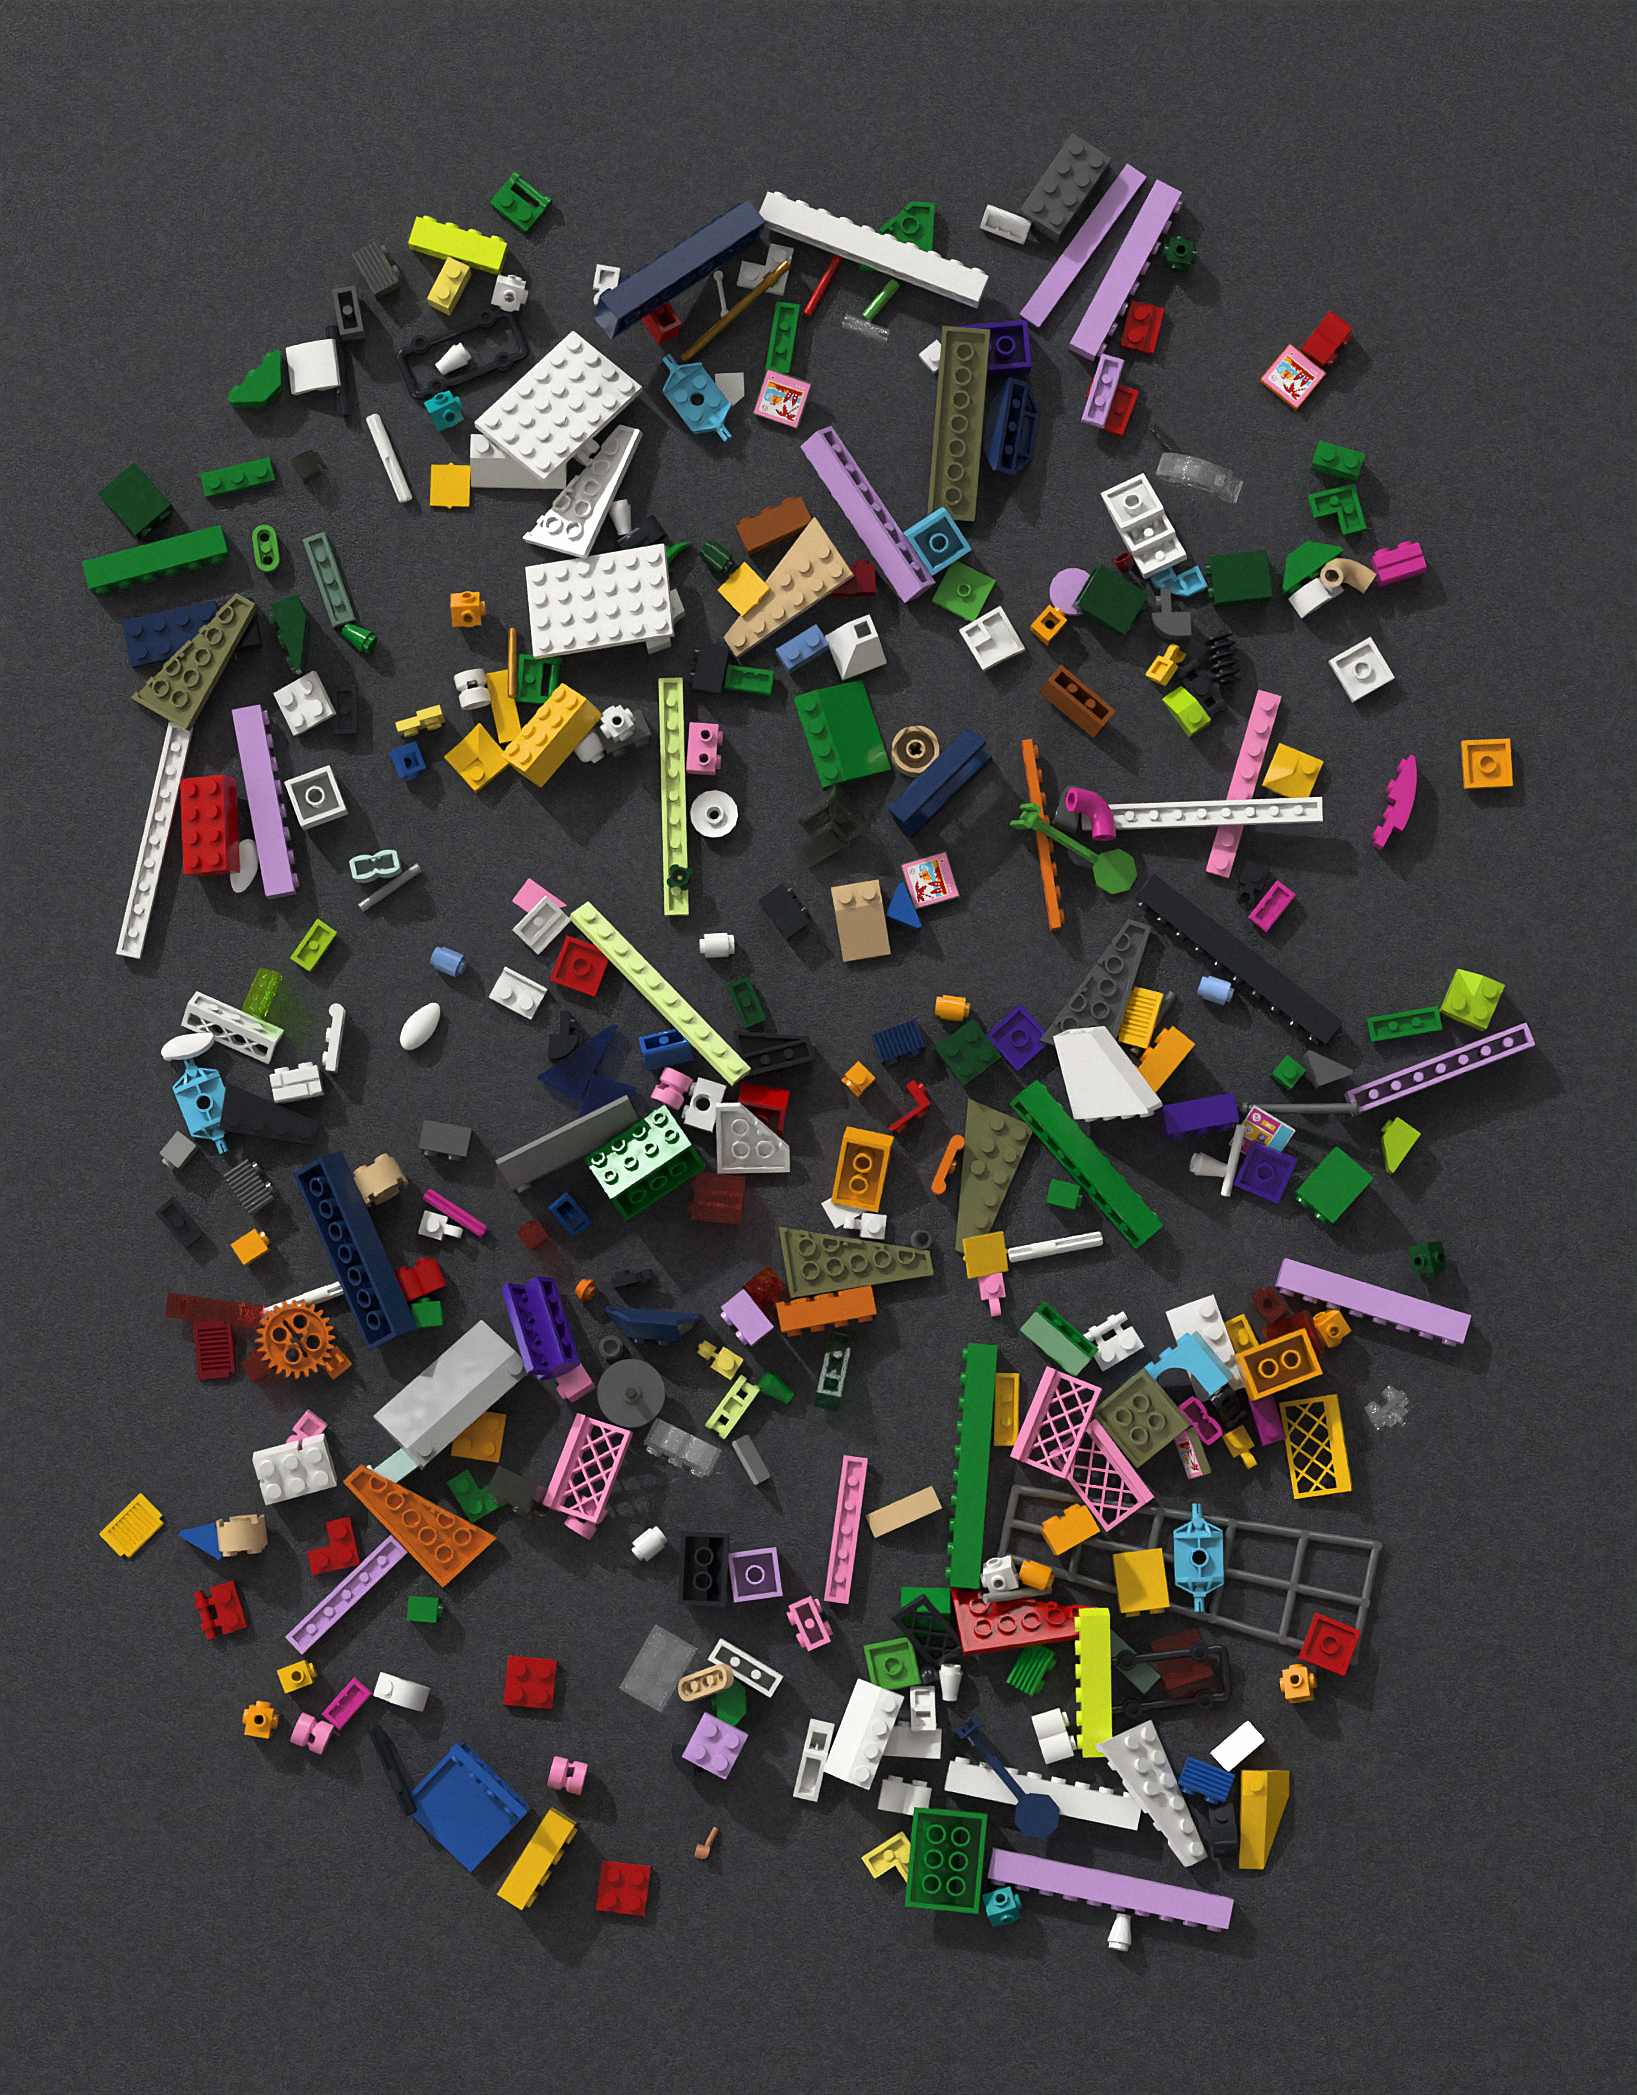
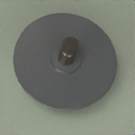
(631, 1393)

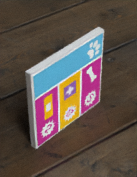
(1264, 1129)

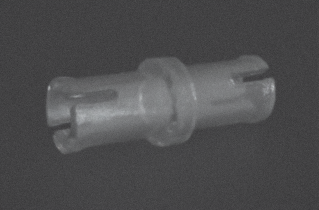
(865, 328)

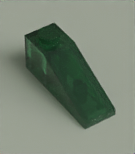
(833, 1371)

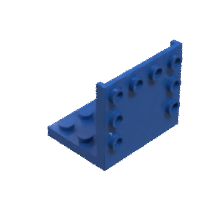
(467, 1805)

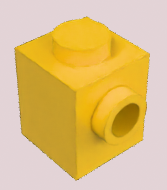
(297, 1676)

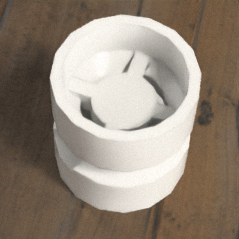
(473, 697)

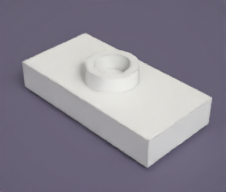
(1005, 224)

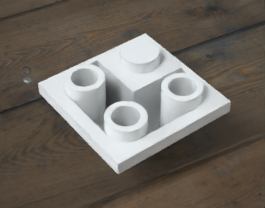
(856, 647)

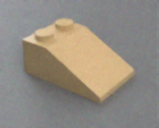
(860, 920)

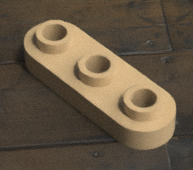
(706, 1682)

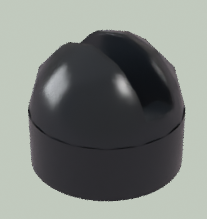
(928, 1675)

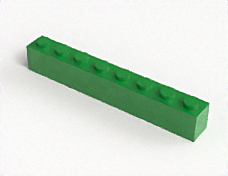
(1086, 1164)

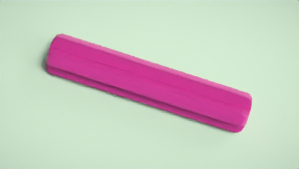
(455, 1213)

